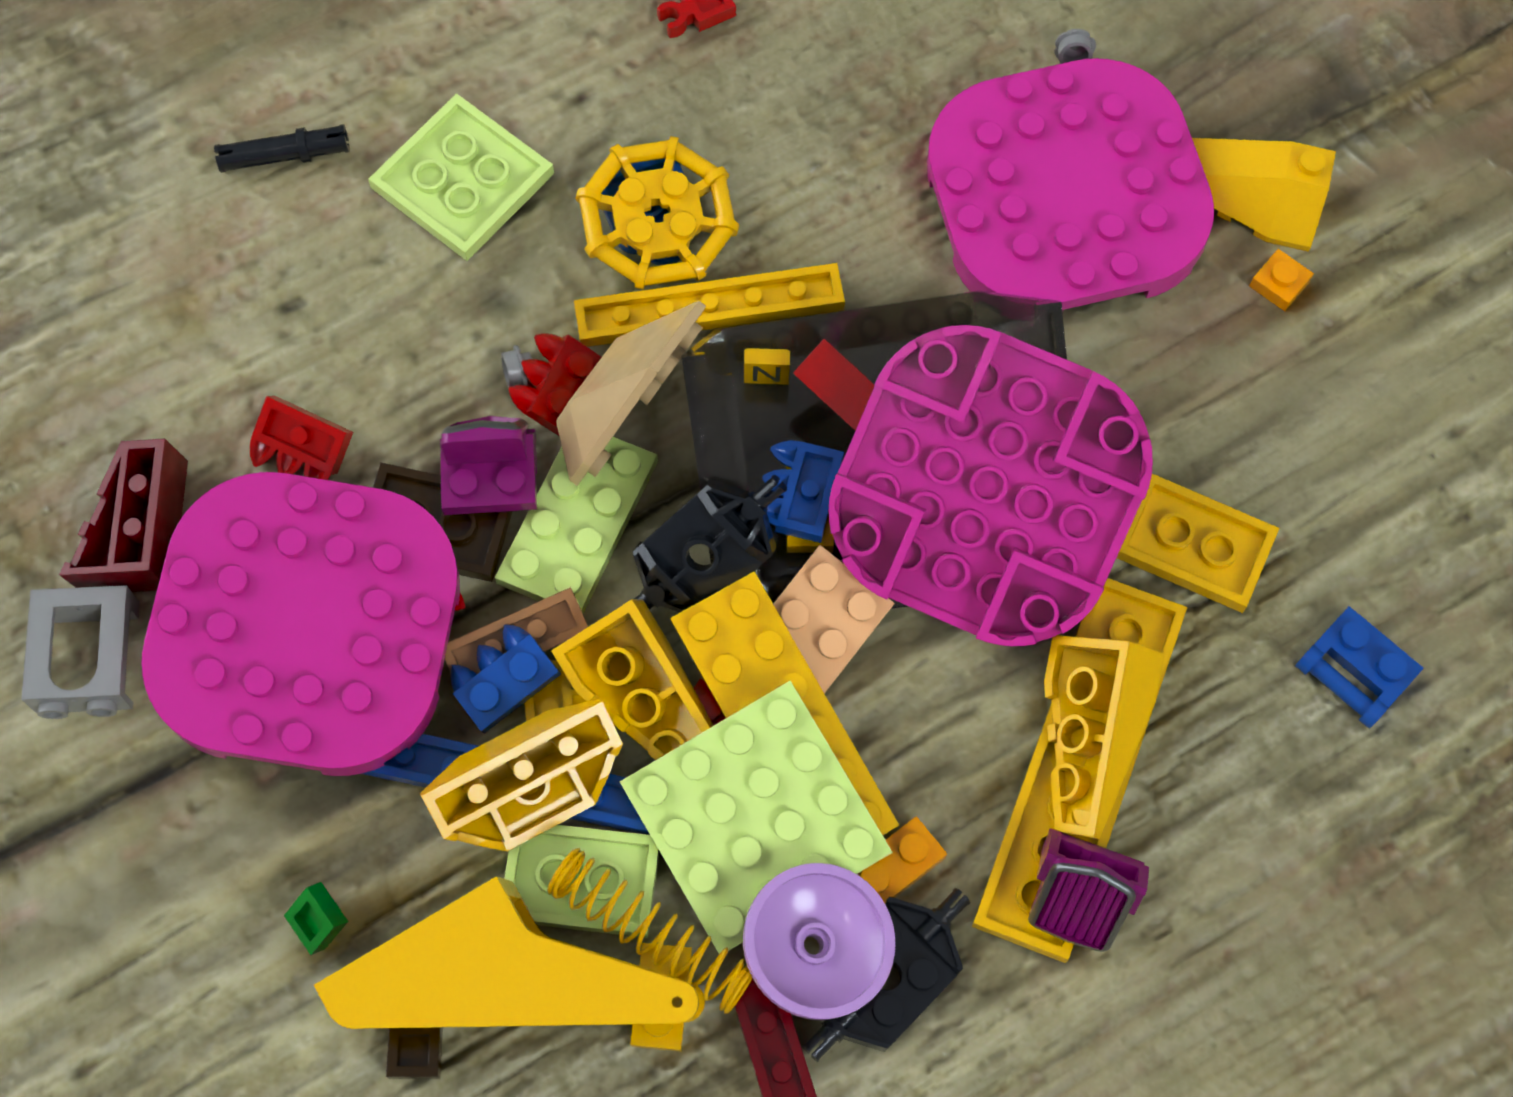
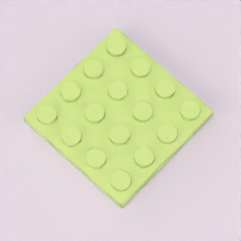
(750, 805)

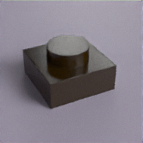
(414, 1053)

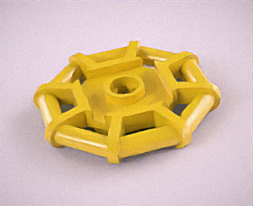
(660, 188)

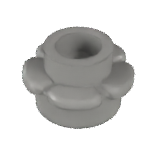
(1074, 46)
(512, 366)

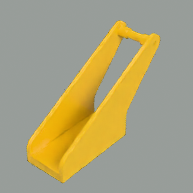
(494, 967)

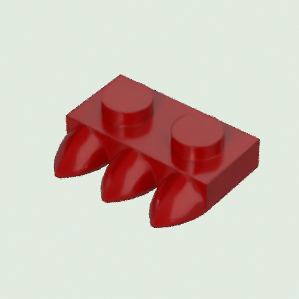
(554, 380)
(299, 440)

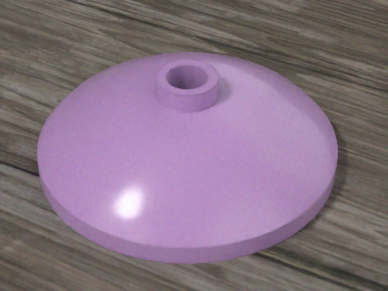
(851, 932)

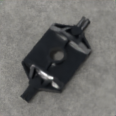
(724, 520)
(926, 966)

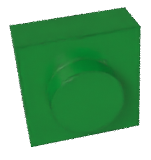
(316, 918)

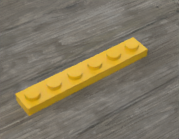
(726, 300)

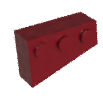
(132, 520)

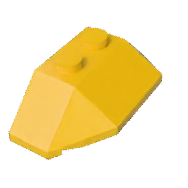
(526, 778)

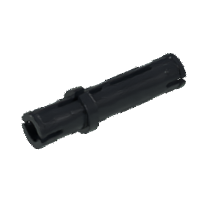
(282, 148)

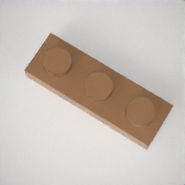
(548, 621)

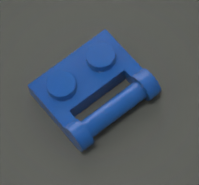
(1366, 656)

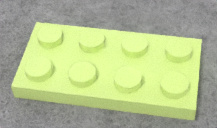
(576, 526)

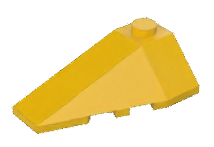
(1268, 186)
(636, 677)
(1099, 712)

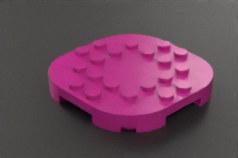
(1070, 184)
(990, 484)
(301, 623)

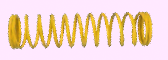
(566, 872)

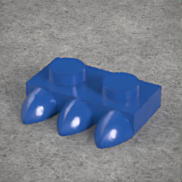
(808, 483)
(503, 679)

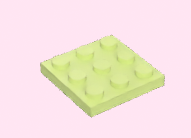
(461, 176)

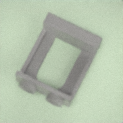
(106, 690)

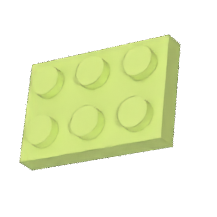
(627, 854)

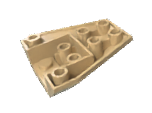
(625, 374)

